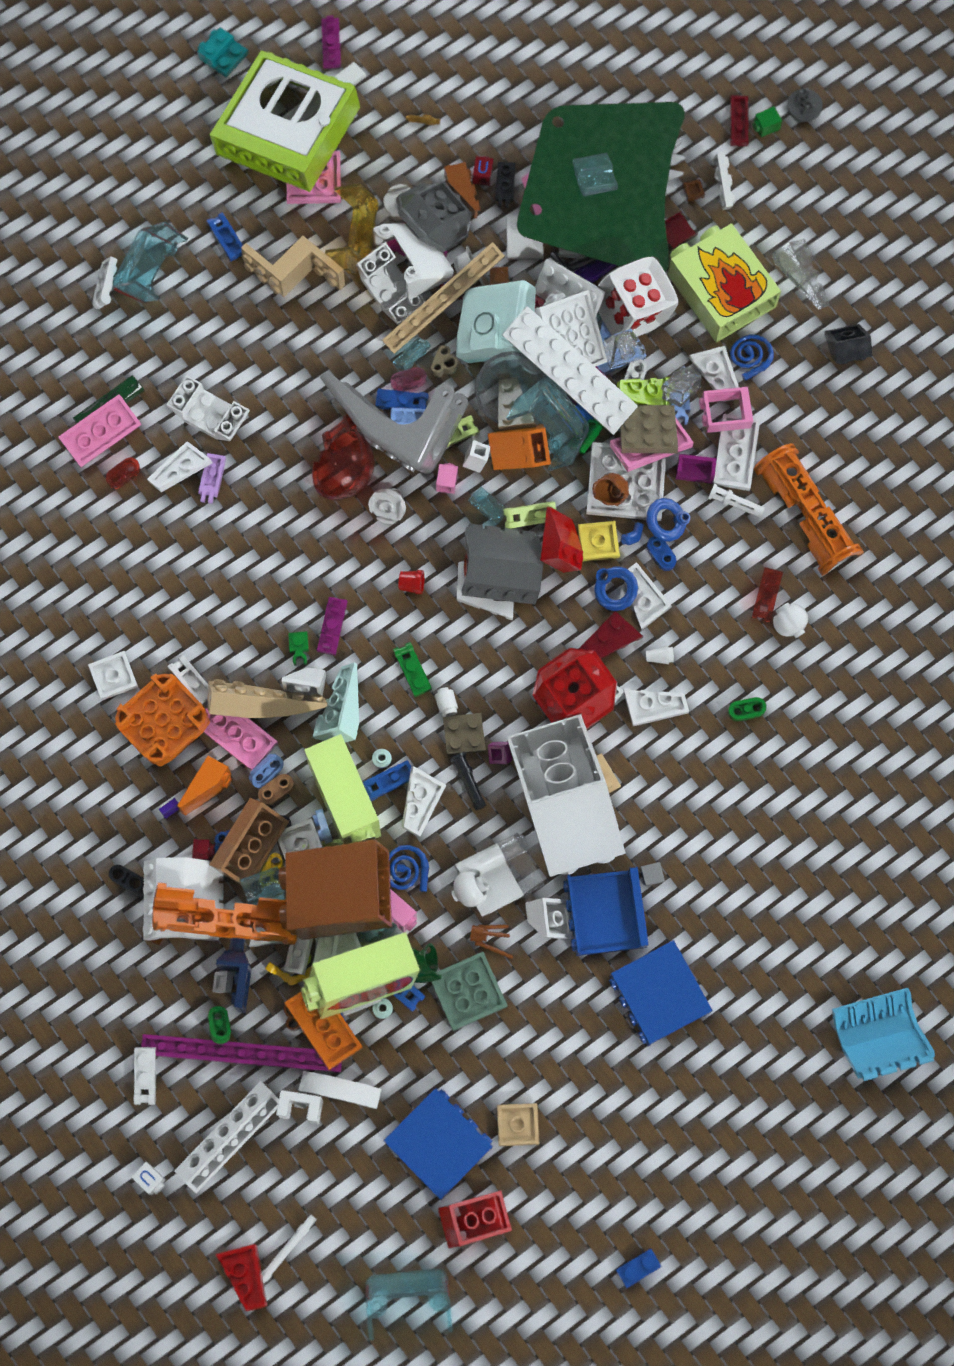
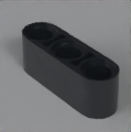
(127, 879)

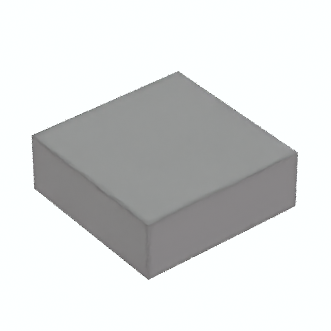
(652, 874)

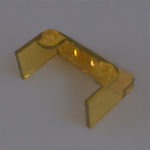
(361, 228)

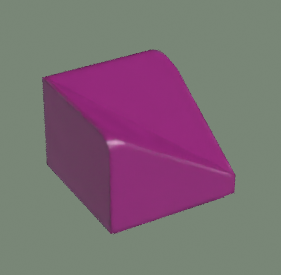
(499, 753)

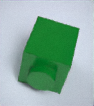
(767, 122)

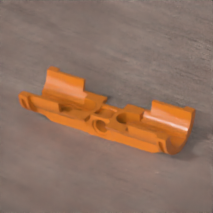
(826, 550)
(179, 903)

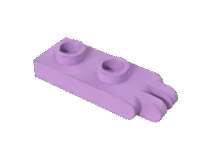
(212, 478)

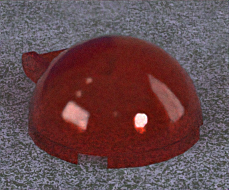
(344, 464)

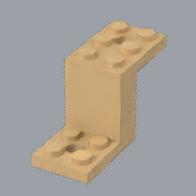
(293, 266)

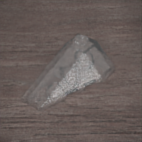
(623, 348)

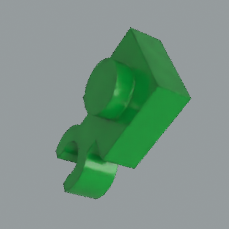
(298, 644)

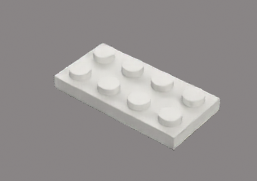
(558, 279)
(736, 455)

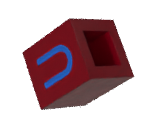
(482, 170)

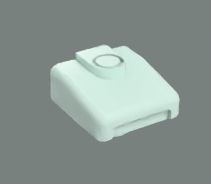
(485, 317)

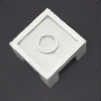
(301, 1101)

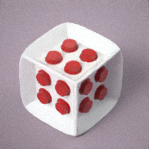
(637, 297)

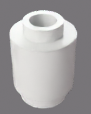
(446, 702)

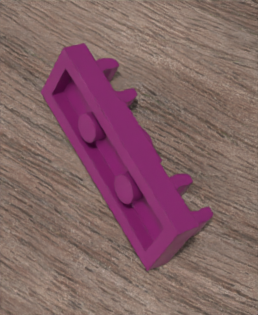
(331, 42)
(332, 626)

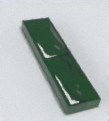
(127, 389)

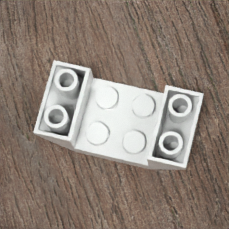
(387, 284)
(206, 410)

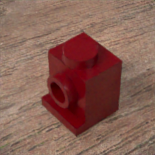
(203, 849)

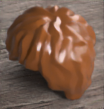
(611, 489)

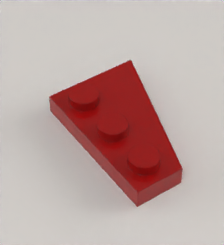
(245, 1274)

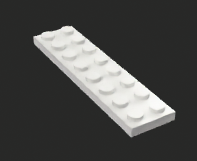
(569, 370)

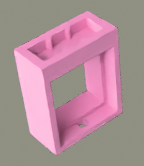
(722, 395)
(402, 914)

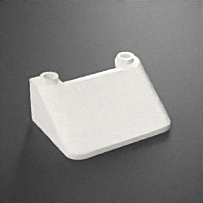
(428, 264)

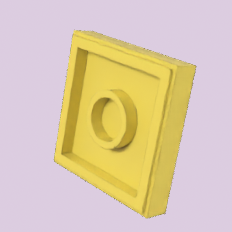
(599, 541)

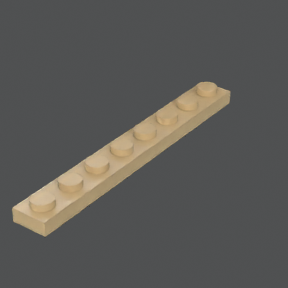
(443, 298)

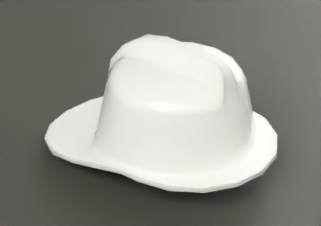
(462, 260)

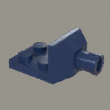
(237, 961)

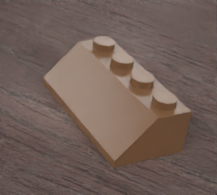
(249, 841)

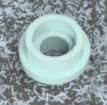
(381, 764)
(382, 1015)

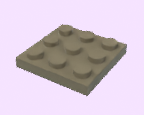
(650, 430)

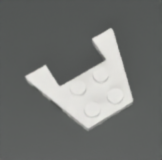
(502, 608)

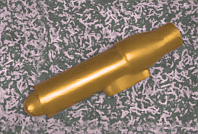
(424, 119)

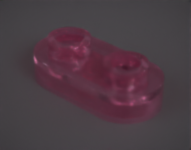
(407, 378)

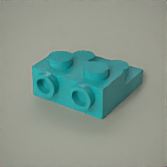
(222, 52)

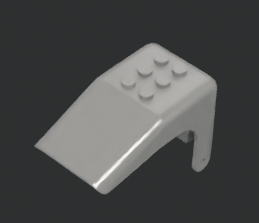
(415, 444)

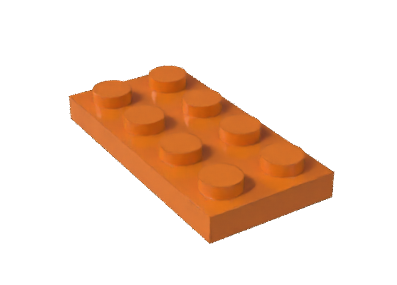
(328, 1036)

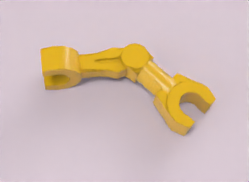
(286, 977)

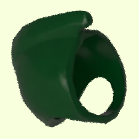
(427, 964)

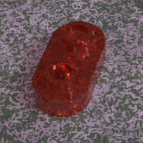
(121, 471)

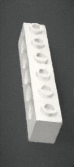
(228, 1137)

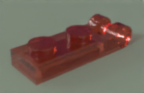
(767, 593)

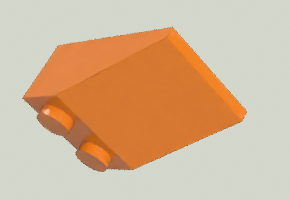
(207, 784)

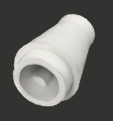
(660, 655)

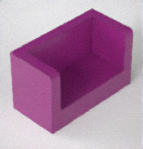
(696, 468)

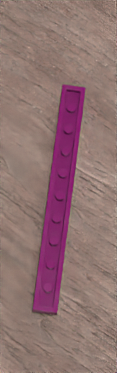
(237, 1053)

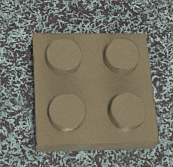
(464, 734)

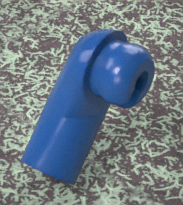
(633, 537)

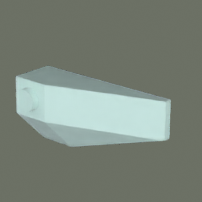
(342, 708)

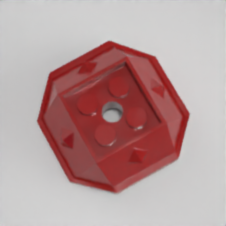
(595, 692)

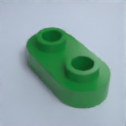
(746, 708)
(219, 1026)

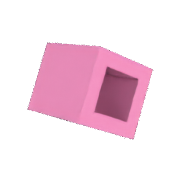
(447, 478)

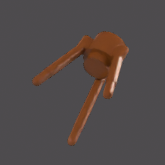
(480, 933)

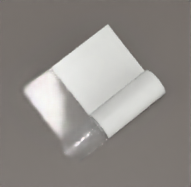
(506, 870)

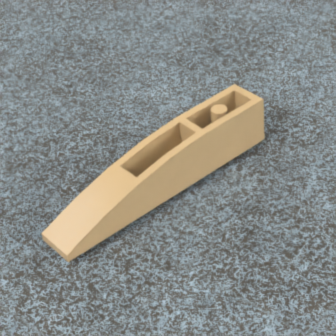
(258, 702)

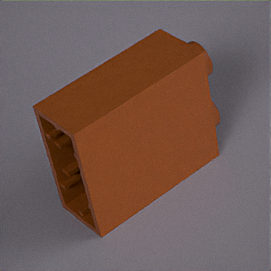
(336, 890)

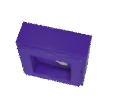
(169, 808)

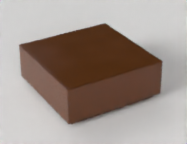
(693, 190)

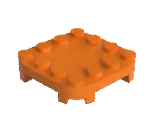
(162, 719)

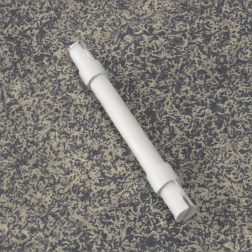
(301, 1231)

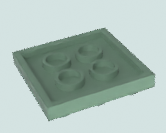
(468, 991)

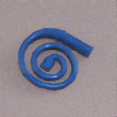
(758, 369)
(402, 868)

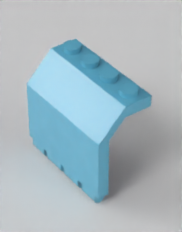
(881, 1035)

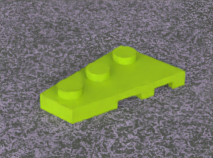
(643, 391)

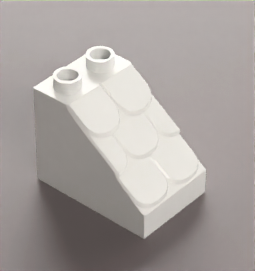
(566, 795)

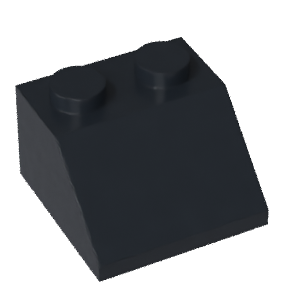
(849, 344)

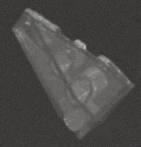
(796, 263)

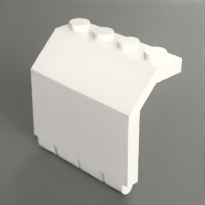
(184, 874)

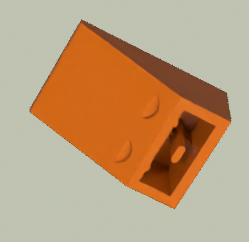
(519, 448)

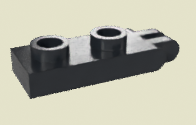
(505, 183)

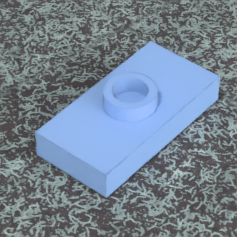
(405, 415)

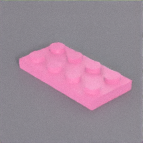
(99, 431)
(636, 460)
(240, 738)

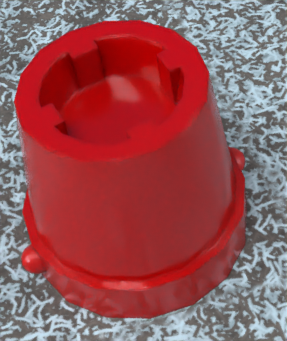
(412, 581)

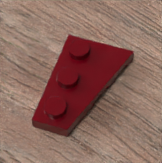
(611, 636)

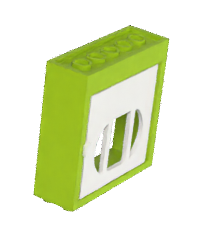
(282, 145)

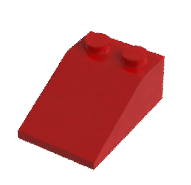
(561, 543)
(474, 1219)

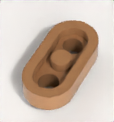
(277, 791)

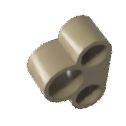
(440, 360)

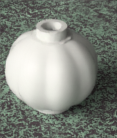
(790, 620)
(468, 888)

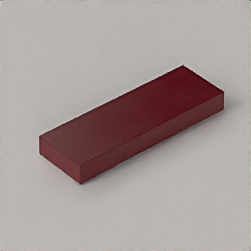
(739, 121)

